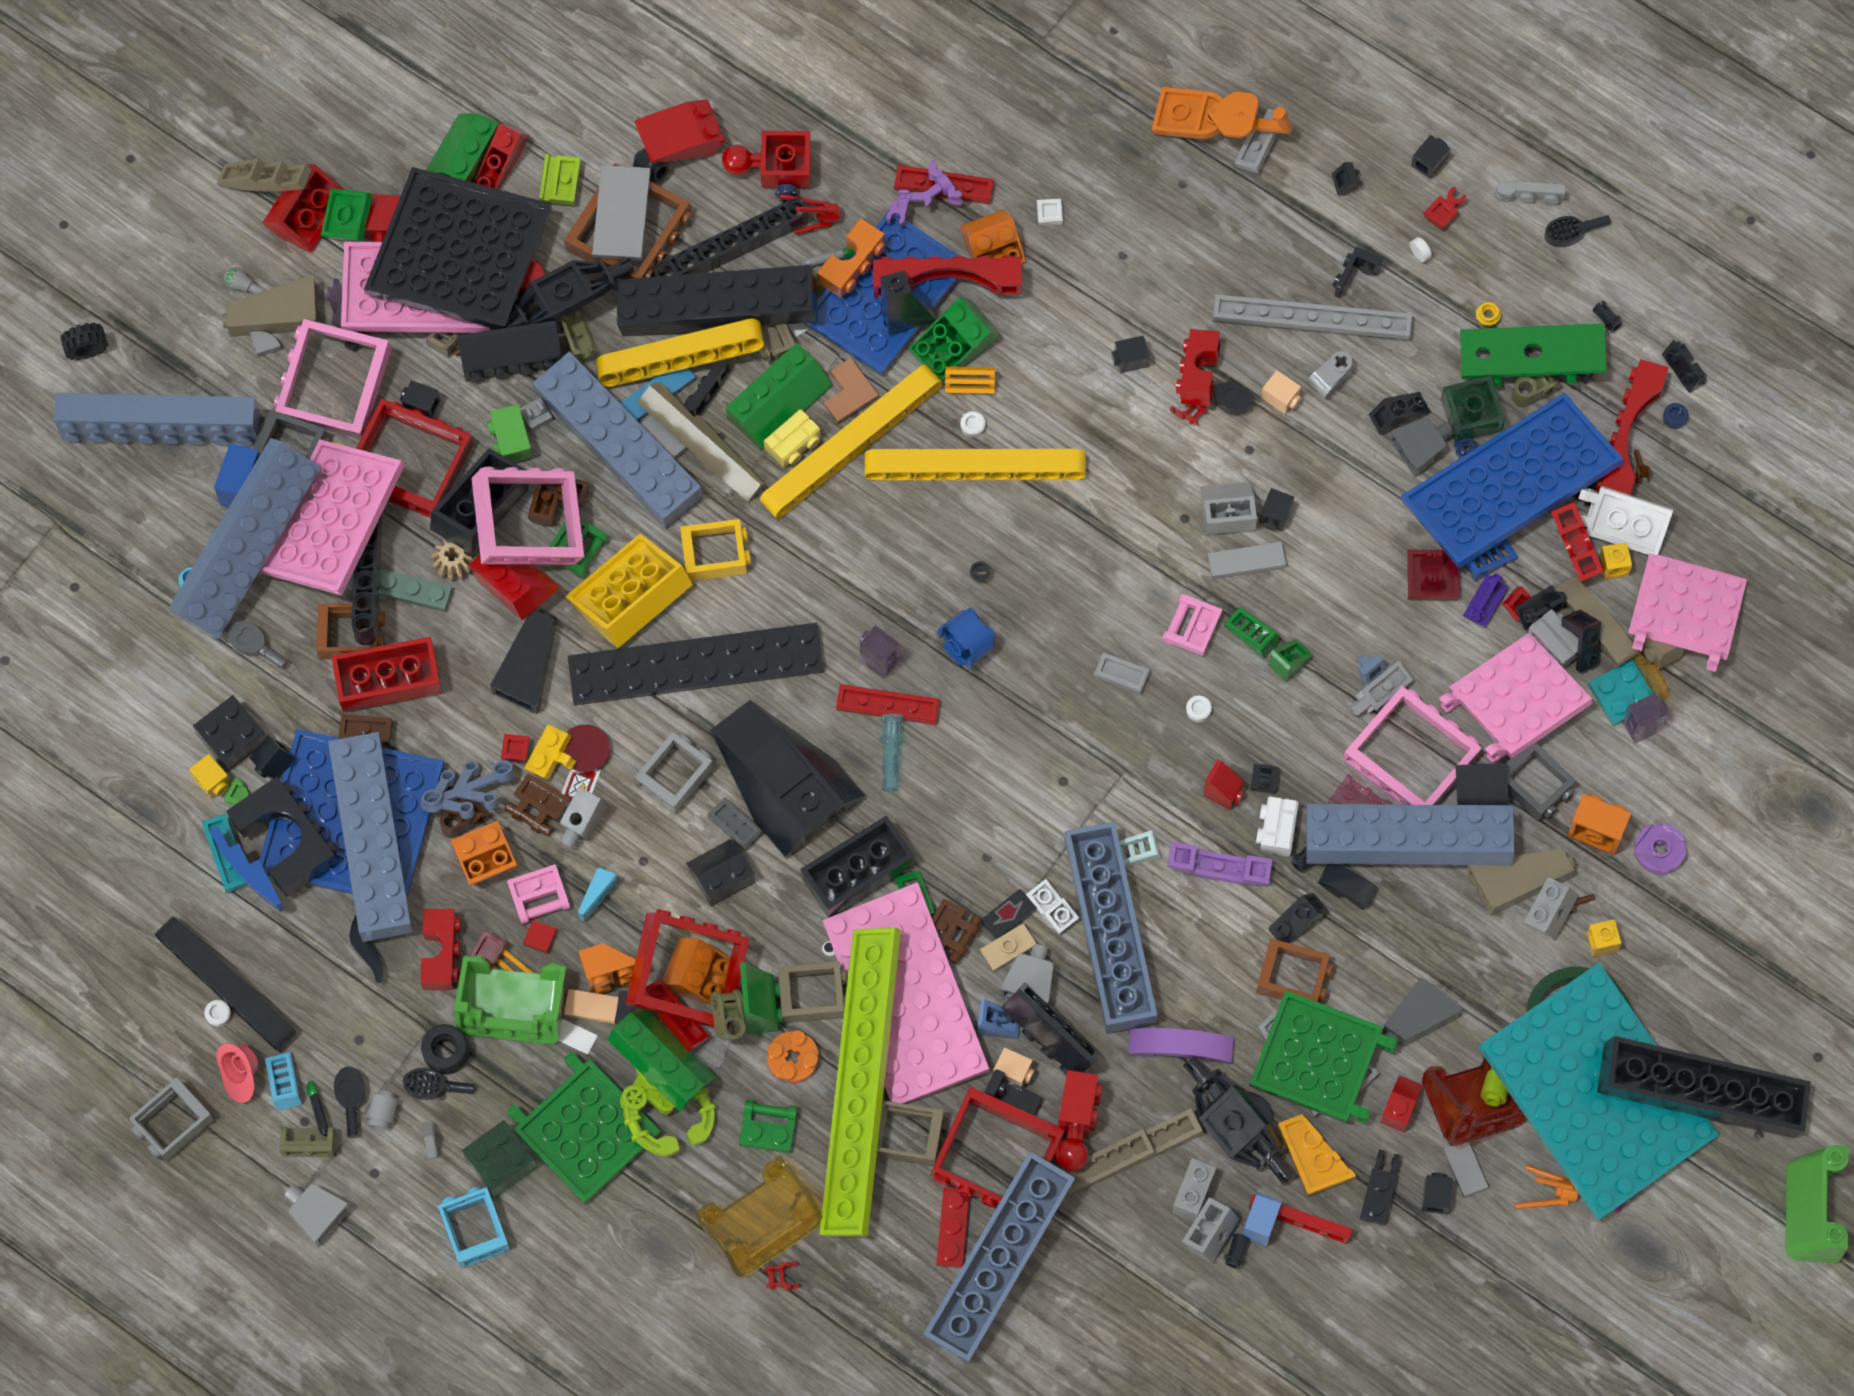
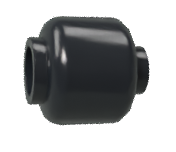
(658, 170)

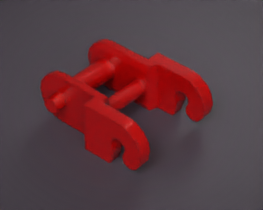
(1185, 414)
(772, 1284)

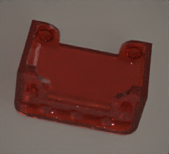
(1462, 1111)

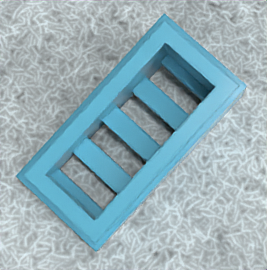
(598, 889)
(288, 1096)

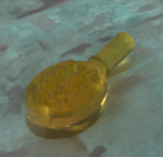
(1651, 676)

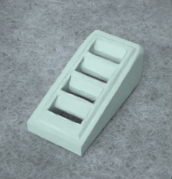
(1145, 856)

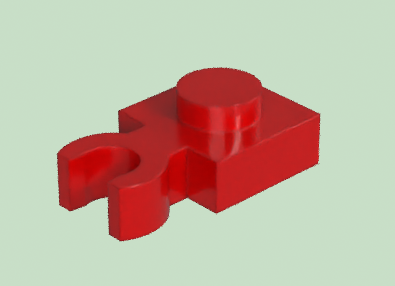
(1443, 211)

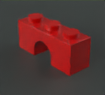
(1201, 349)
(1576, 541)
(440, 971)

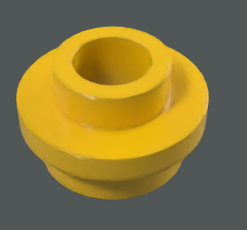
(1491, 308)

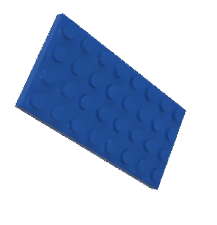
(1511, 480)

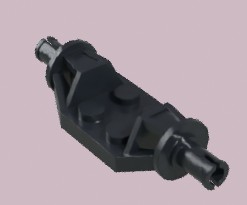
(567, 290)
(1236, 1122)

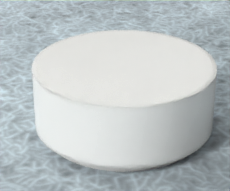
(1420, 249)
(972, 424)
(1198, 708)
(217, 1013)

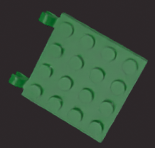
(1318, 1057)
(582, 1130)

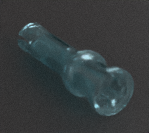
(891, 740)

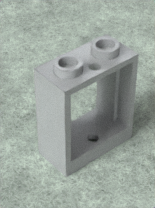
(660, 793)
(173, 1089)

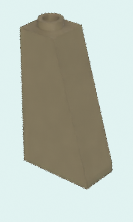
(274, 309)
(1510, 884)

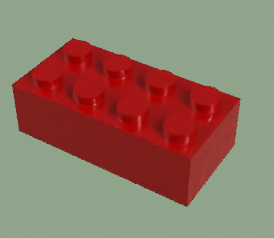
(386, 674)

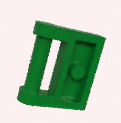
(586, 529)
(766, 1134)

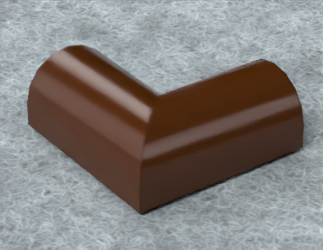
(547, 498)

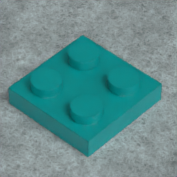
(1619, 690)

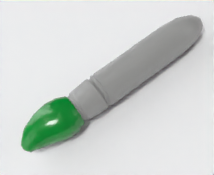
(821, 259)

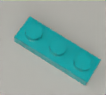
(229, 877)

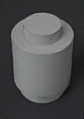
(382, 1110)

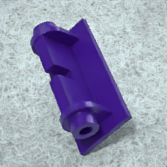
(1486, 599)

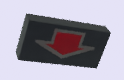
(1008, 914)

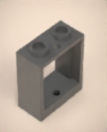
(275, 420)
(1523, 798)

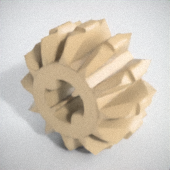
(452, 568)

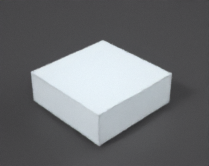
(1049, 212)

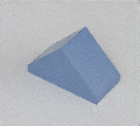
(994, 1023)
(1262, 1219)

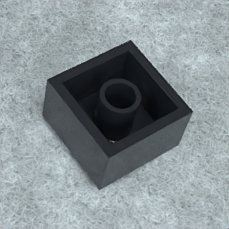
(229, 733)

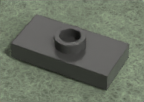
(734, 823)

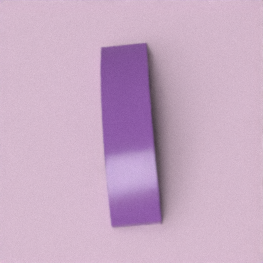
(1219, 866)
(1181, 1043)

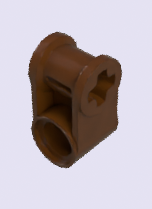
(463, 824)

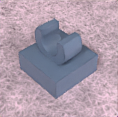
(1370, 667)

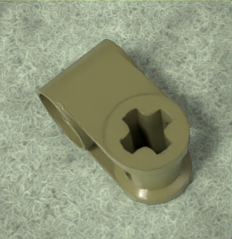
(1537, 387)
(728, 1012)

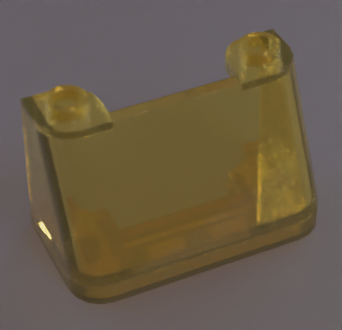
(762, 1220)

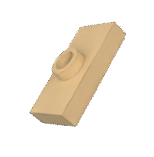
(1007, 947)

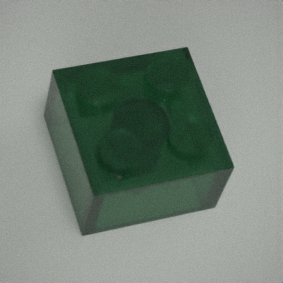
(1473, 408)
(499, 1159)

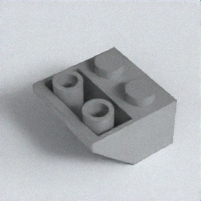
(1228, 508)

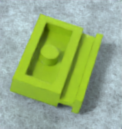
(560, 179)

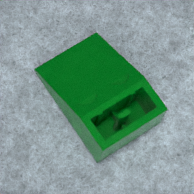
(955, 338)

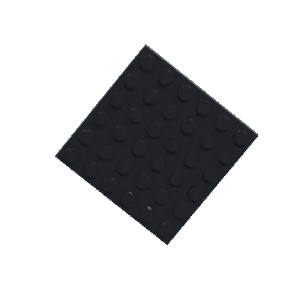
(458, 248)

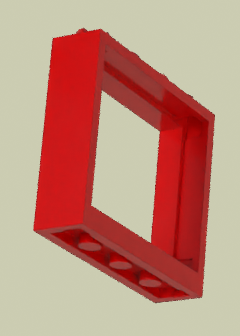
(431, 426)
(644, 960)
(1001, 1110)

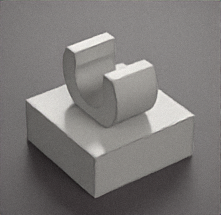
(536, 414)

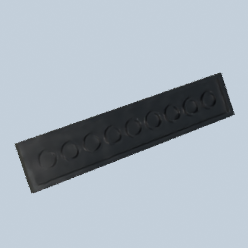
(695, 664)

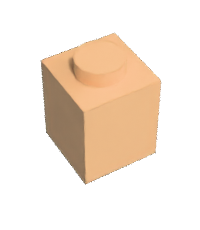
(1281, 392)
(1016, 1067)

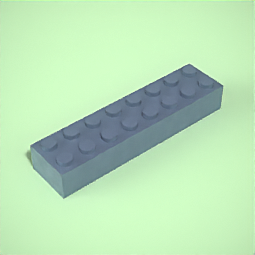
(157, 418)
(618, 440)
(244, 538)
(1409, 834)
(370, 837)
(1110, 927)
(998, 1256)

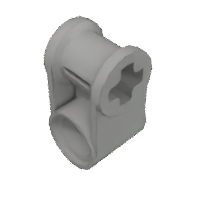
(1328, 376)

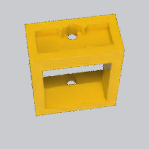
(715, 570)

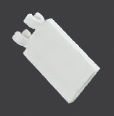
(1625, 519)

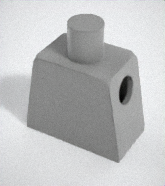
(585, 807)
(1033, 971)
(316, 1211)

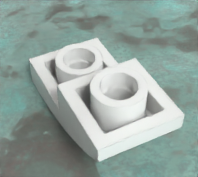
(1052, 907)

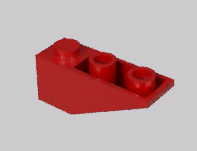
(501, 155)

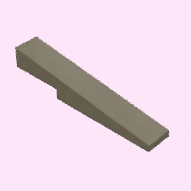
(700, 440)
(1136, 1150)

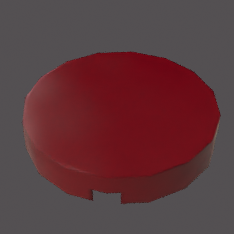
(589, 748)

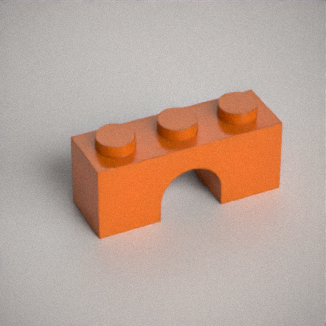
(841, 275)

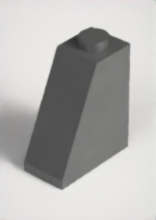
(1421, 1013)

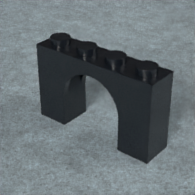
(275, 802)

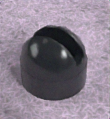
(979, 566)

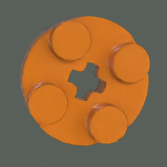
(793, 1042)

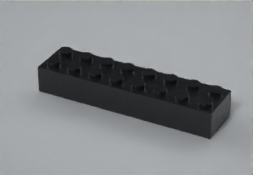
(716, 299)
(1704, 1086)

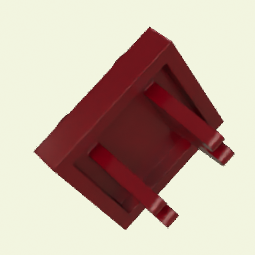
(1431, 575)

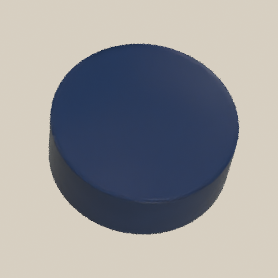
(1675, 416)

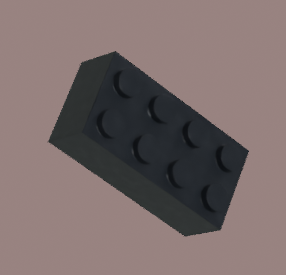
(455, 514)
(857, 867)

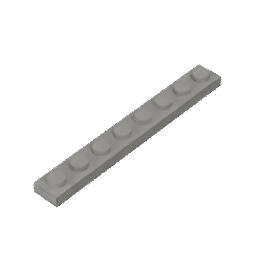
(1312, 317)

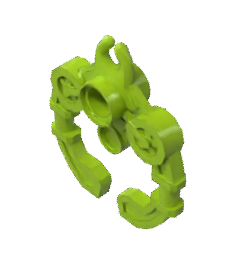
(642, 1091)

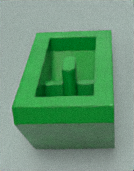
(1289, 659)

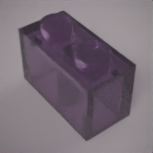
(879, 651)
(1645, 717)

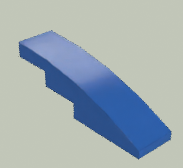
(251, 874)

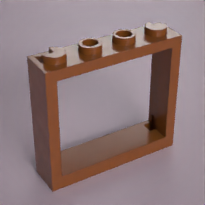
(670, 235)

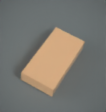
(591, 1006)

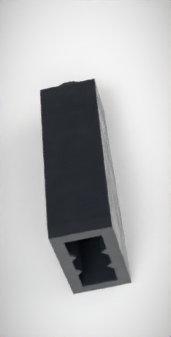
(904, 303)
(526, 663)

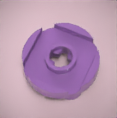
(1674, 847)

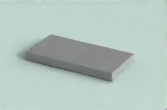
(621, 212)

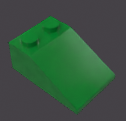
(760, 1000)

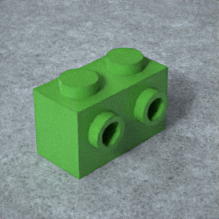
(510, 433)

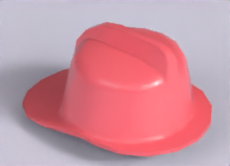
(237, 1070)

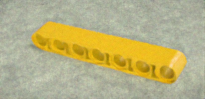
(680, 352)

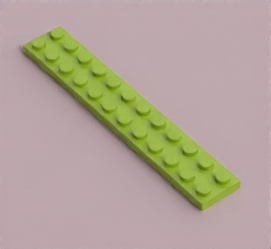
(860, 1082)

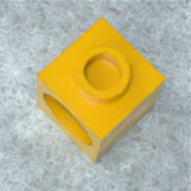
(1615, 561)
(210, 776)
(1603, 938)

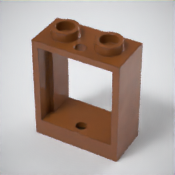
(339, 610)
(1275, 991)

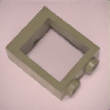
(814, 1013)
(934, 1115)

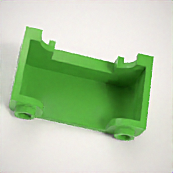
(510, 1002)
(1807, 1230)

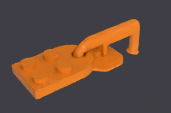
(1189, 115)

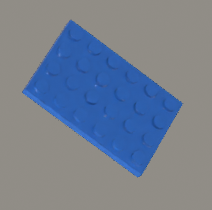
(857, 318)

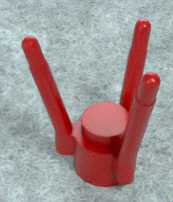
(825, 211)

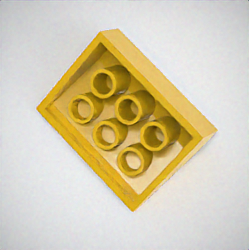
(629, 590)

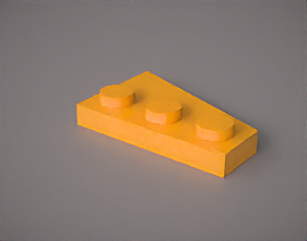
(1313, 1158)

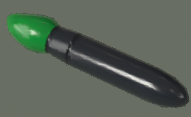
(317, 1107)

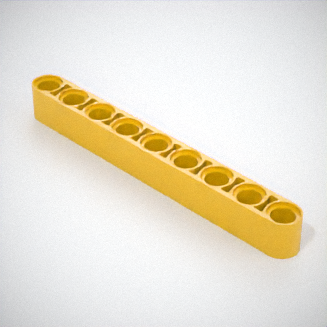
(850, 441)
(974, 464)

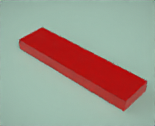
(972, 187)
(880, 702)
(1311, 1223)

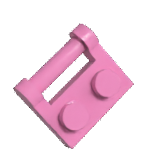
(1199, 628)
(536, 886)

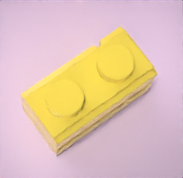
(792, 439)

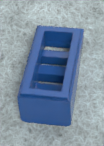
(1478, 573)

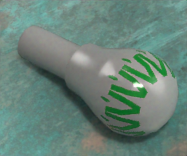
(238, 280)

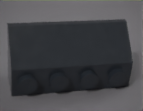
(509, 351)
(1050, 1030)

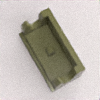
(578, 337)
(307, 1142)

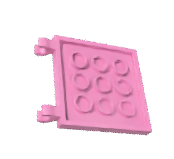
(1687, 607)
(1518, 697)

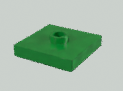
(346, 215)

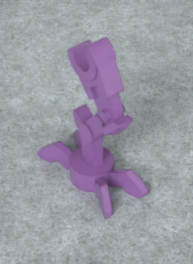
(943, 185)

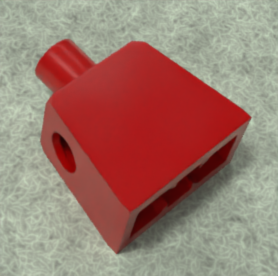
(380, 216)

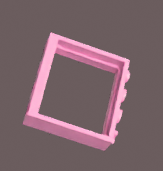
(370, 390)
(526, 555)
(1384, 780)

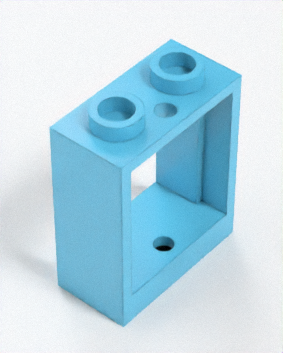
(481, 1251)

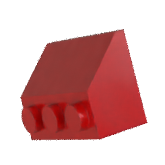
(301, 213)
(515, 585)

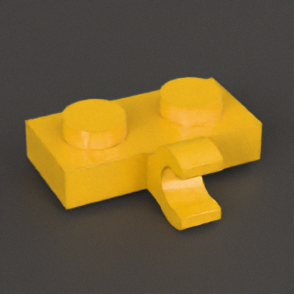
(549, 753)

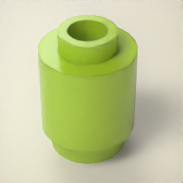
(1493, 1090)

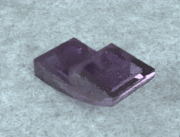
(334, 295)

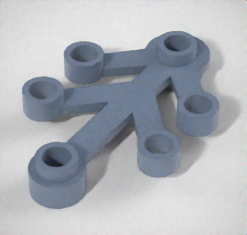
(438, 799)

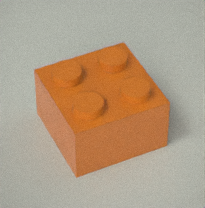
(1599, 823)

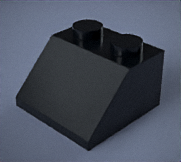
(721, 872)

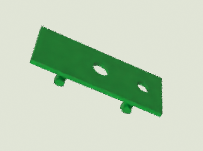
(1564, 349)

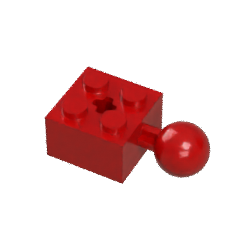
(775, 147)
(1077, 1118)

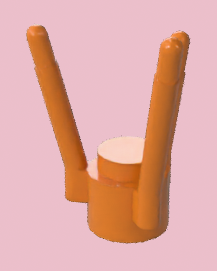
(1563, 1189)

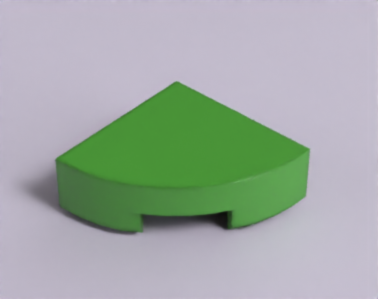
(236, 792)

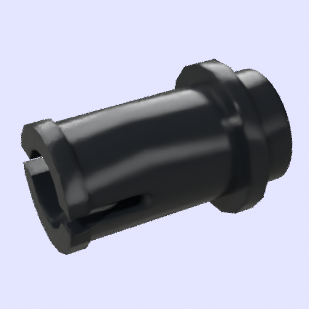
(1607, 316)
(1299, 861)
(1237, 1250)

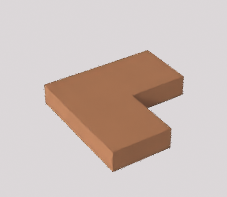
(855, 392)

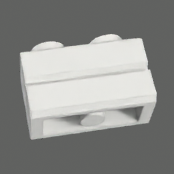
(1279, 826)

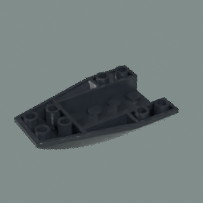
(782, 776)

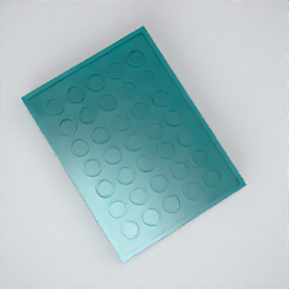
(1553, 1072)

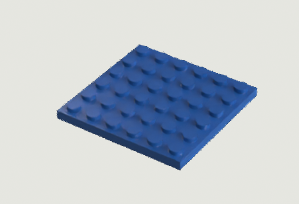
(314, 786)

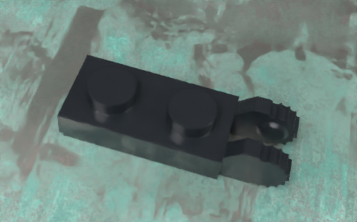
(707, 387)
(1380, 1191)

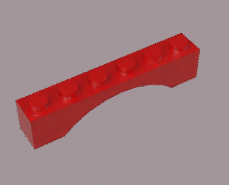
(997, 274)
(1646, 389)

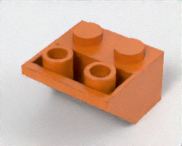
(992, 236)
(483, 853)
(606, 968)
(696, 970)

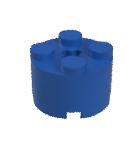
(967, 638)

